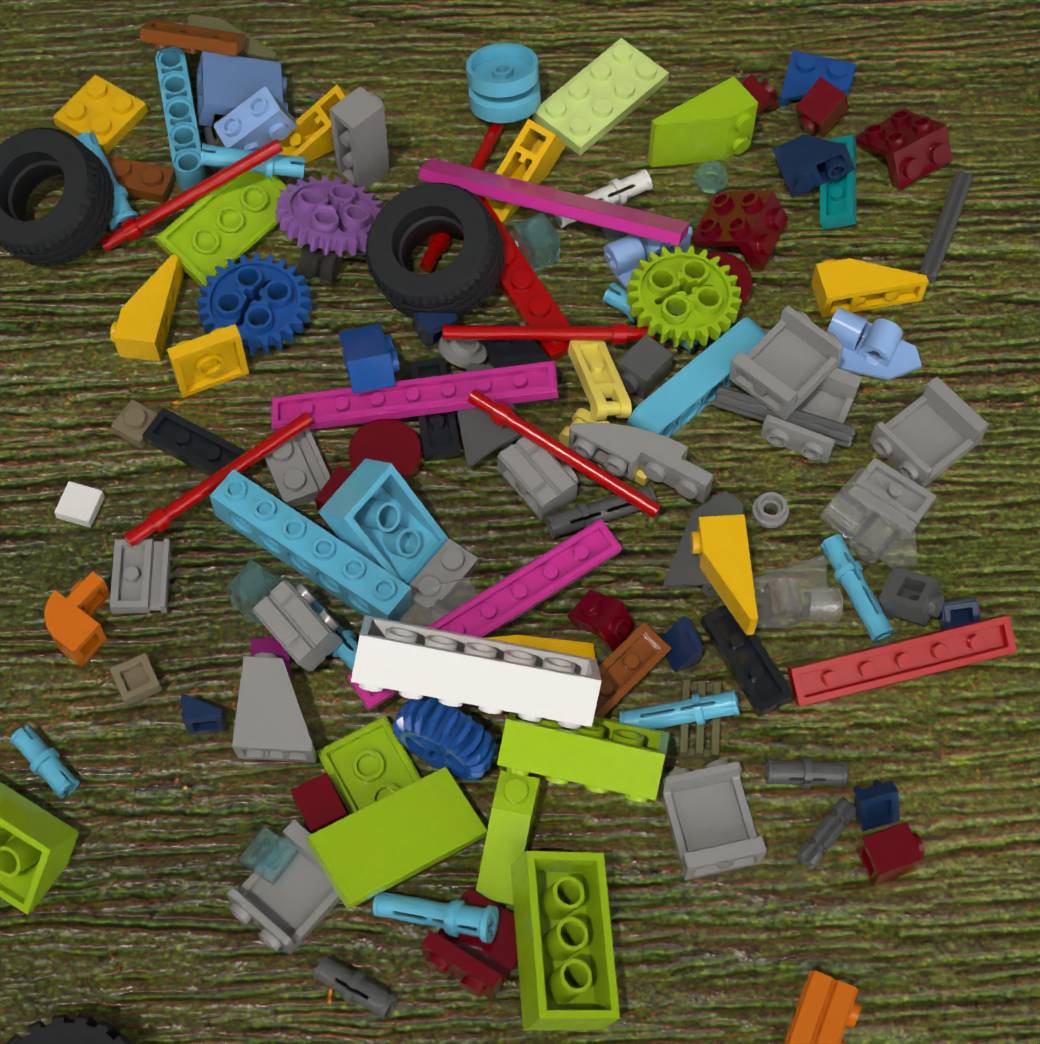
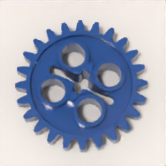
(256, 302)

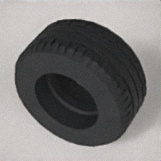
(81, 211)
(414, 217)

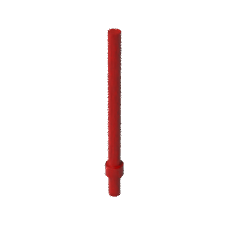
(134, 228)
(439, 241)
(616, 333)
(503, 415)
(160, 519)

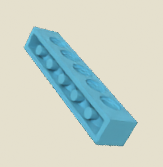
(310, 549)

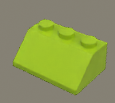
(32, 850)

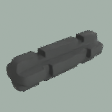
(826, 833)

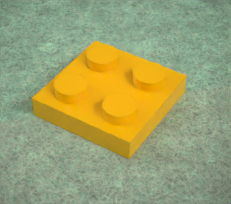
(102, 110)
(208, 360)

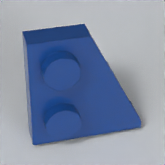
(807, 68)

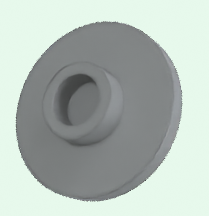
(462, 352)

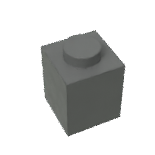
(644, 366)

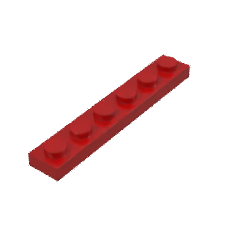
(528, 293)
(902, 660)

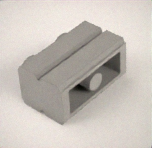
(538, 477)
(298, 625)

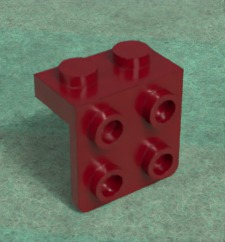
(911, 145)
(743, 220)
(476, 964)

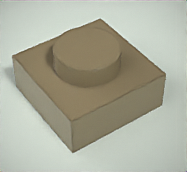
(133, 423)
(135, 679)

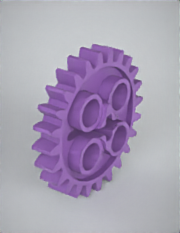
(327, 214)

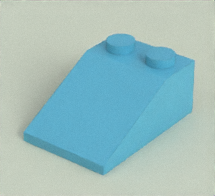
(384, 520)

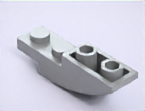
(629, 448)

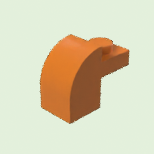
(71, 620)

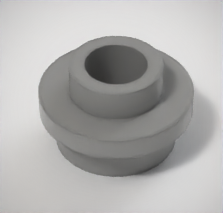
(770, 501)

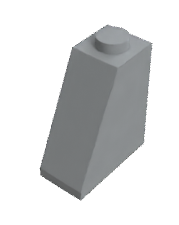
(269, 714)

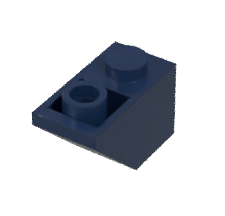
(811, 162)

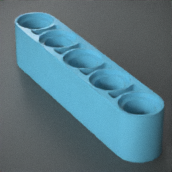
(180, 117)
(696, 383)

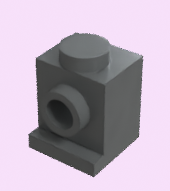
(911, 597)

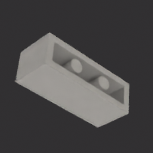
(360, 138)

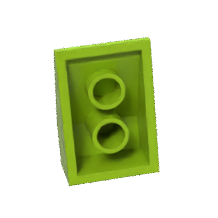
(704, 127)

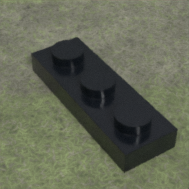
(437, 430)
(190, 443)
(747, 662)

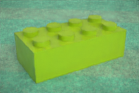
(601, 756)
(564, 941)

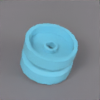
(503, 82)

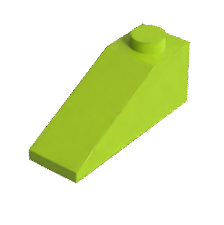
(507, 834)

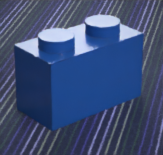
(369, 358)

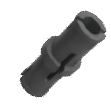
(805, 772)
(355, 987)

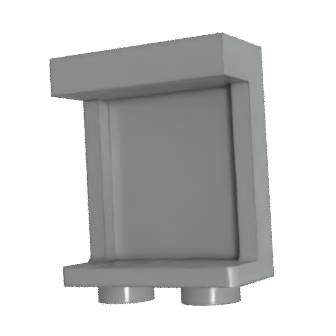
(787, 363)
(829, 400)
(929, 434)
(710, 820)
(293, 904)

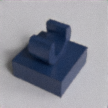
(876, 805)

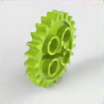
(683, 296)

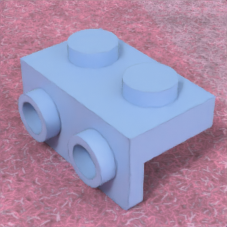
(255, 122)

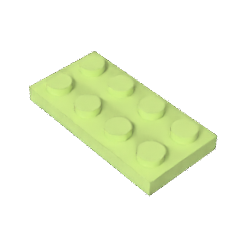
(600, 96)

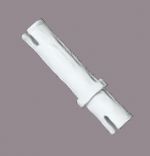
(637, 184)

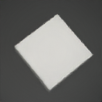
(79, 504)

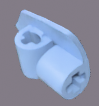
(626, 252)
(873, 347)

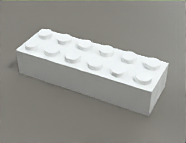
(476, 672)

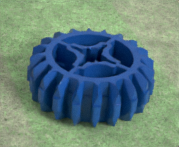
(445, 738)

